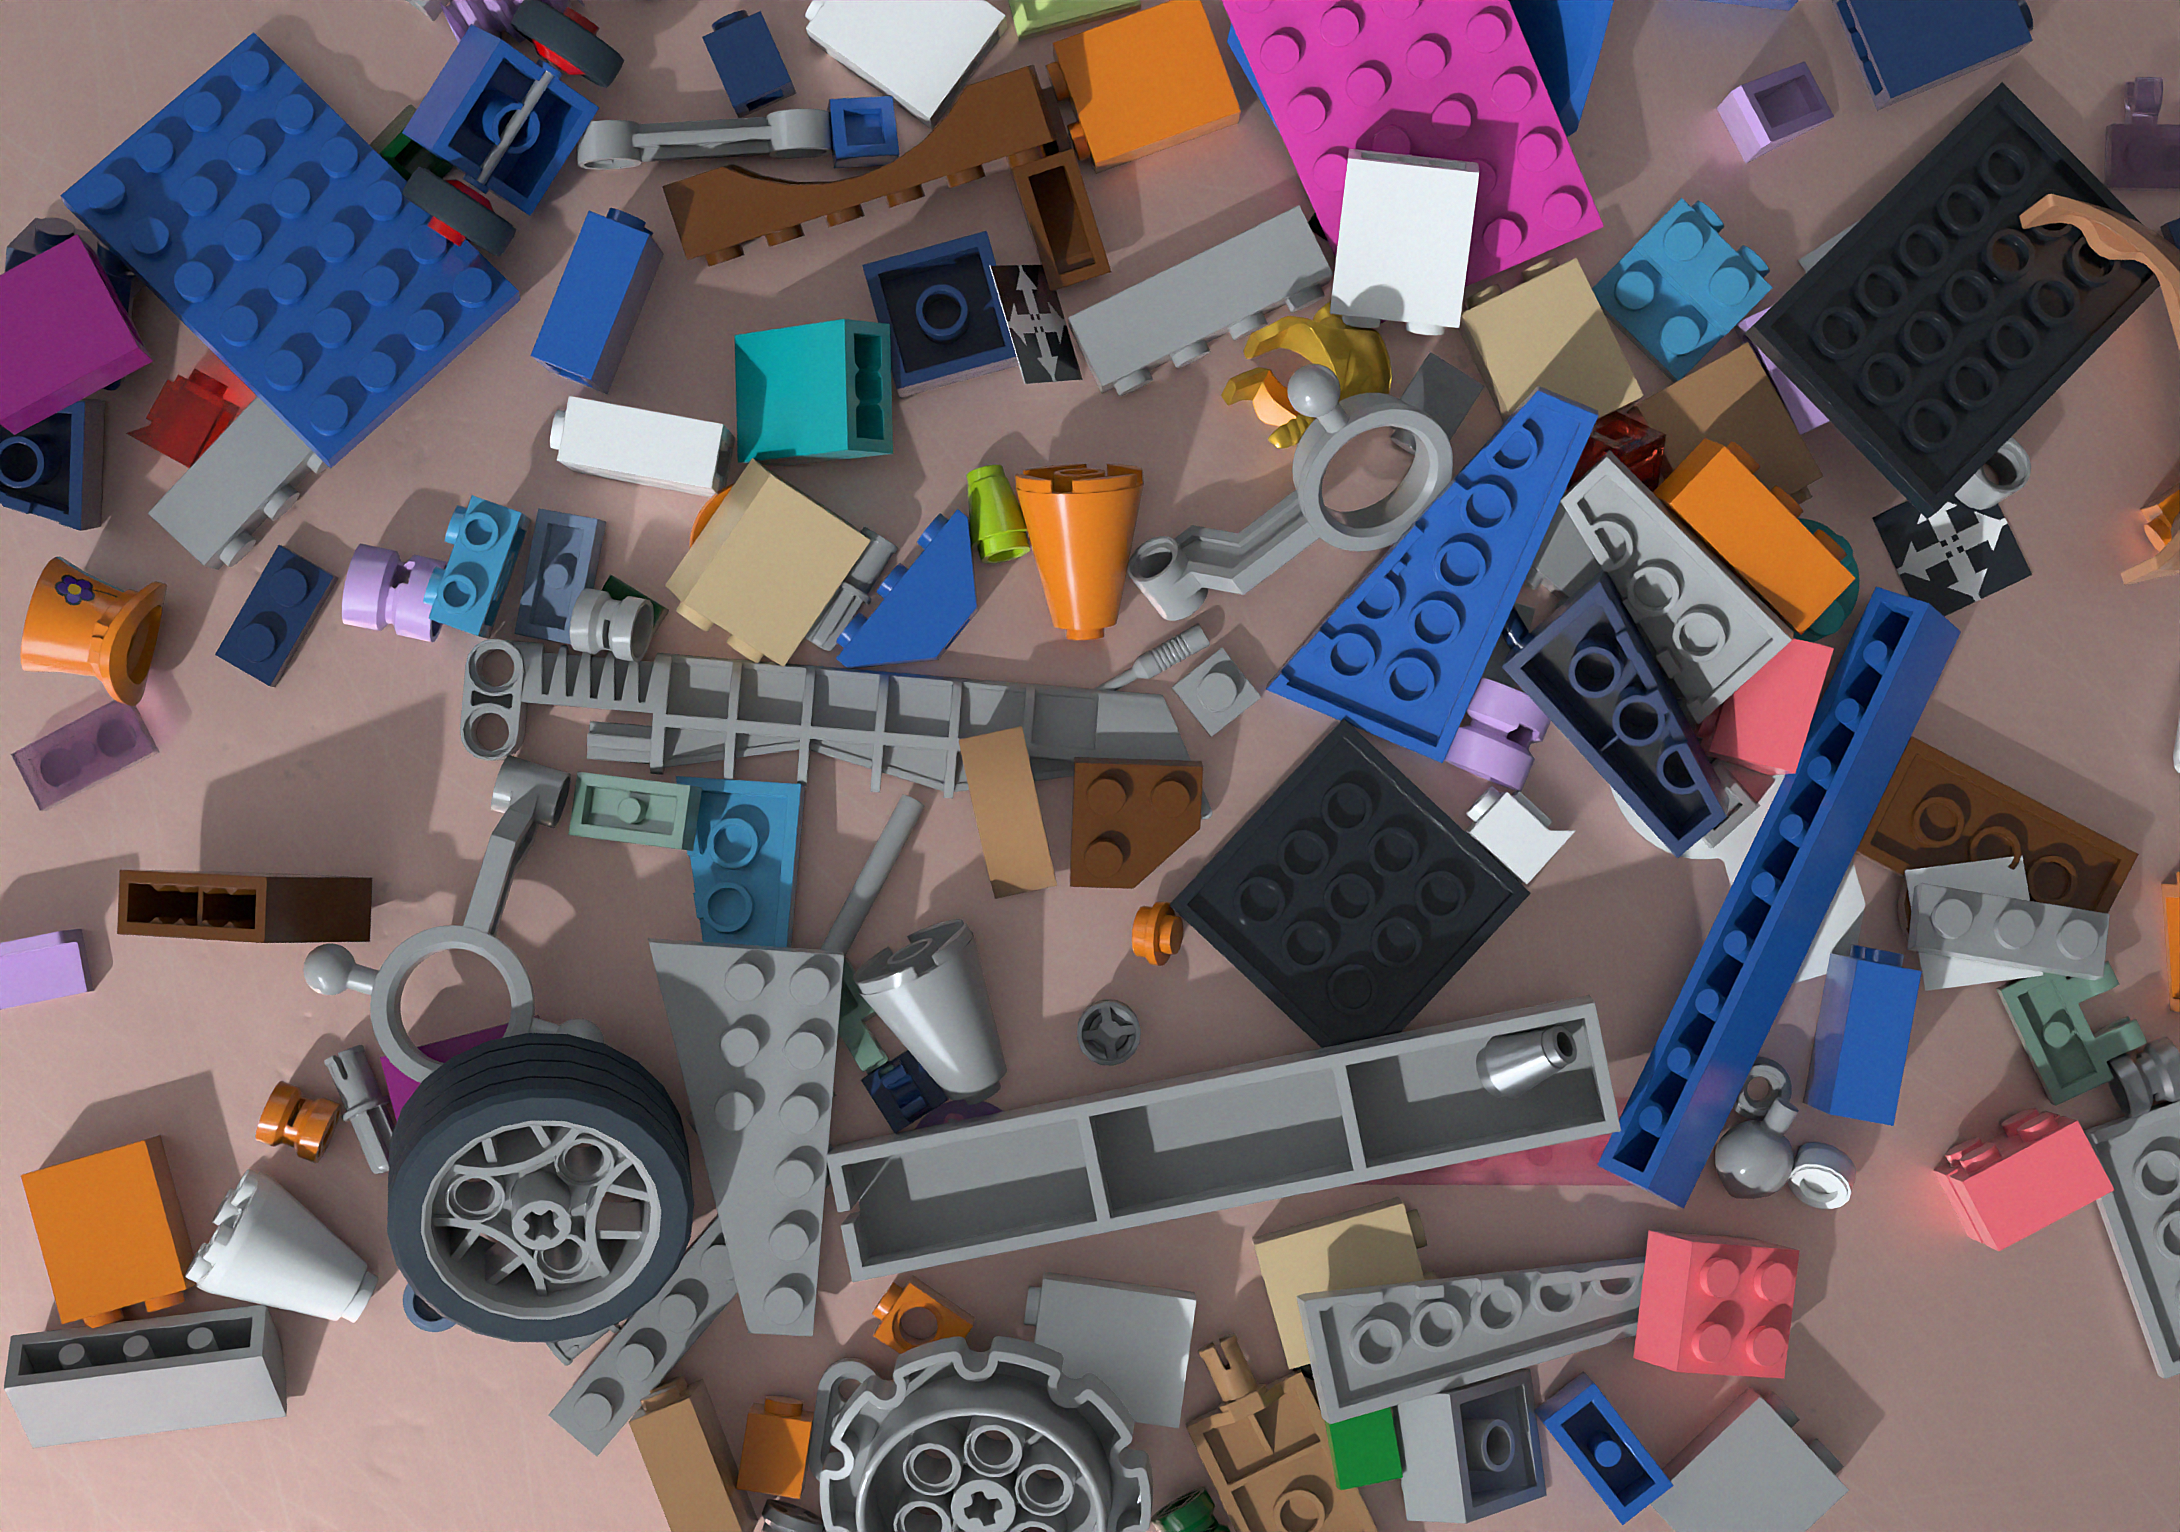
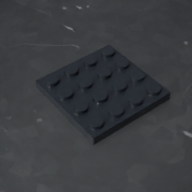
(1349, 895)

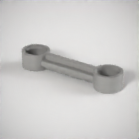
(779, 135)

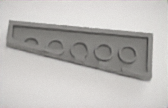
(1438, 1334)

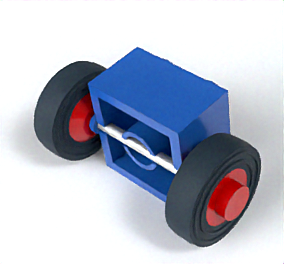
(505, 121)

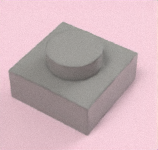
(1216, 692)

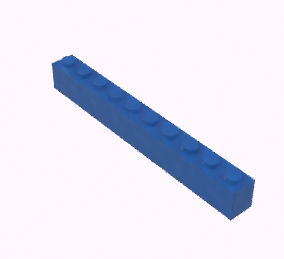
(1780, 896)

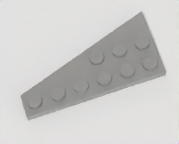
(759, 1076)

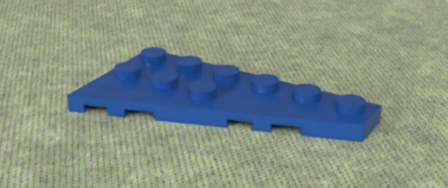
(1429, 613)

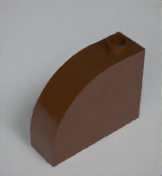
(244, 906)

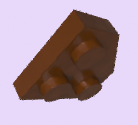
(1130, 817)

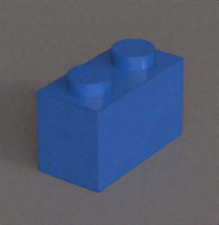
(1603, 1448)

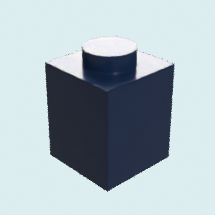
(748, 62)

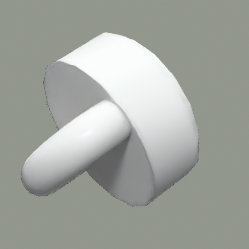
(1822, 1176)

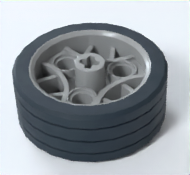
(514, 1120)

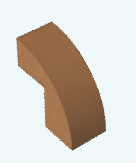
(1007, 812)

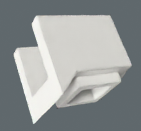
(1514, 832)

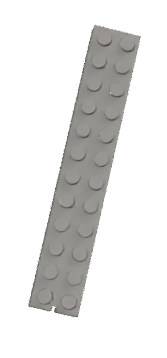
(1209, 1142)

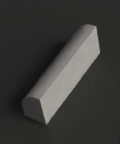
(147, 1376)

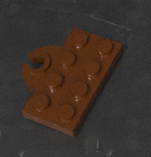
(1953, 814)

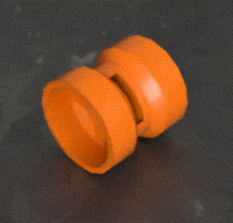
(298, 1121)

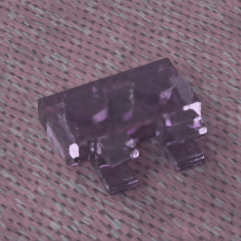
(2141, 151)

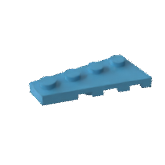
(746, 860)

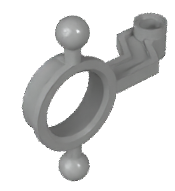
(1180, 570)
(527, 797)

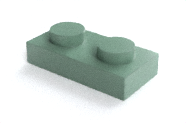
(635, 811)

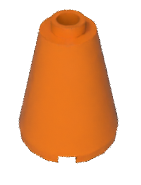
(1081, 540)

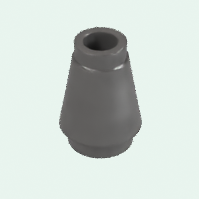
(1523, 1060)

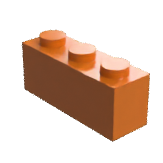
(1756, 532)

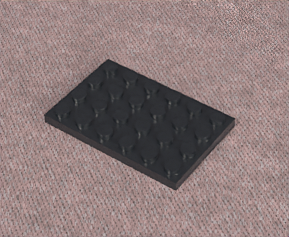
(1947, 316)

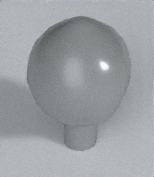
(1755, 1155)

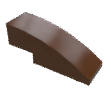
(1060, 210)

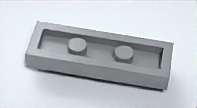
(2008, 931)

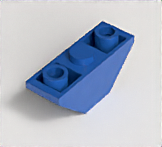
(921, 604)

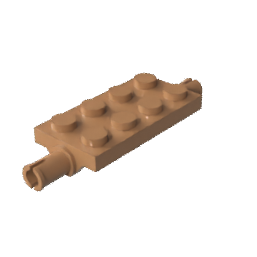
(1271, 1452)

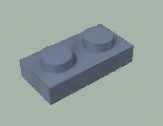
(559, 567)

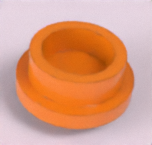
(1157, 933)

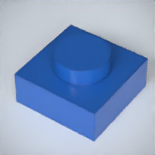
(863, 131)

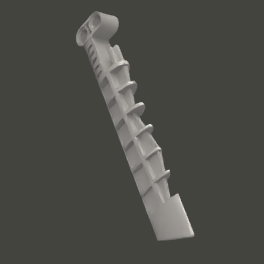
(865, 717)

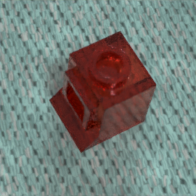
(187, 417)

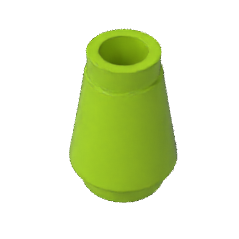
(995, 516)

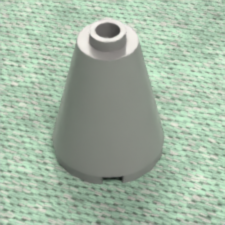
(939, 1008)

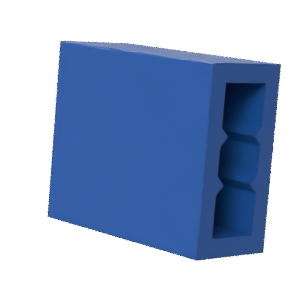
(598, 299)
(1862, 1035)

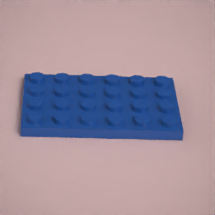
(290, 249)

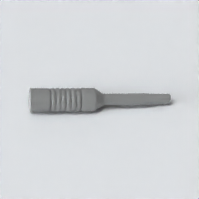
(1161, 658)

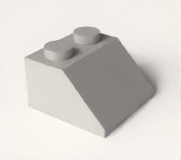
(1470, 1450)

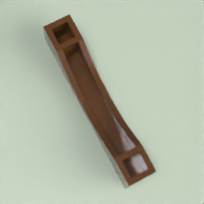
(986, 123)

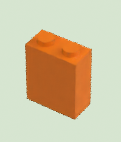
(1143, 84)
(111, 1232)

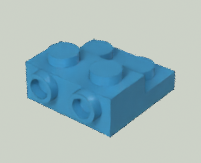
(1682, 288)
(479, 568)

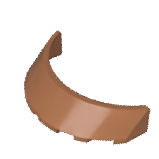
(2124, 239)

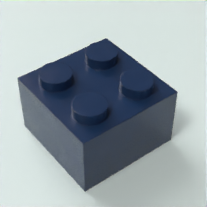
(941, 314)

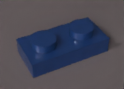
(276, 616)

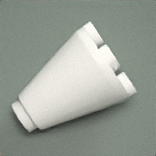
(280, 1255)

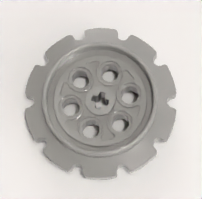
(945, 1402)

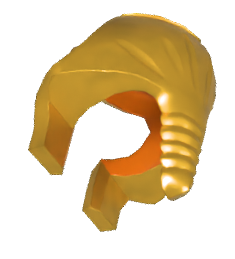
(1351, 352)

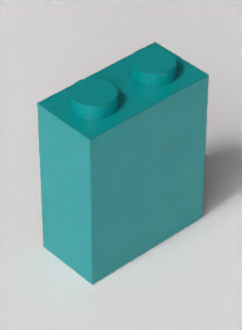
(814, 393)

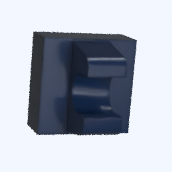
(903, 1091)

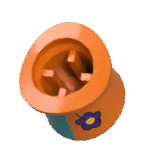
(92, 629)

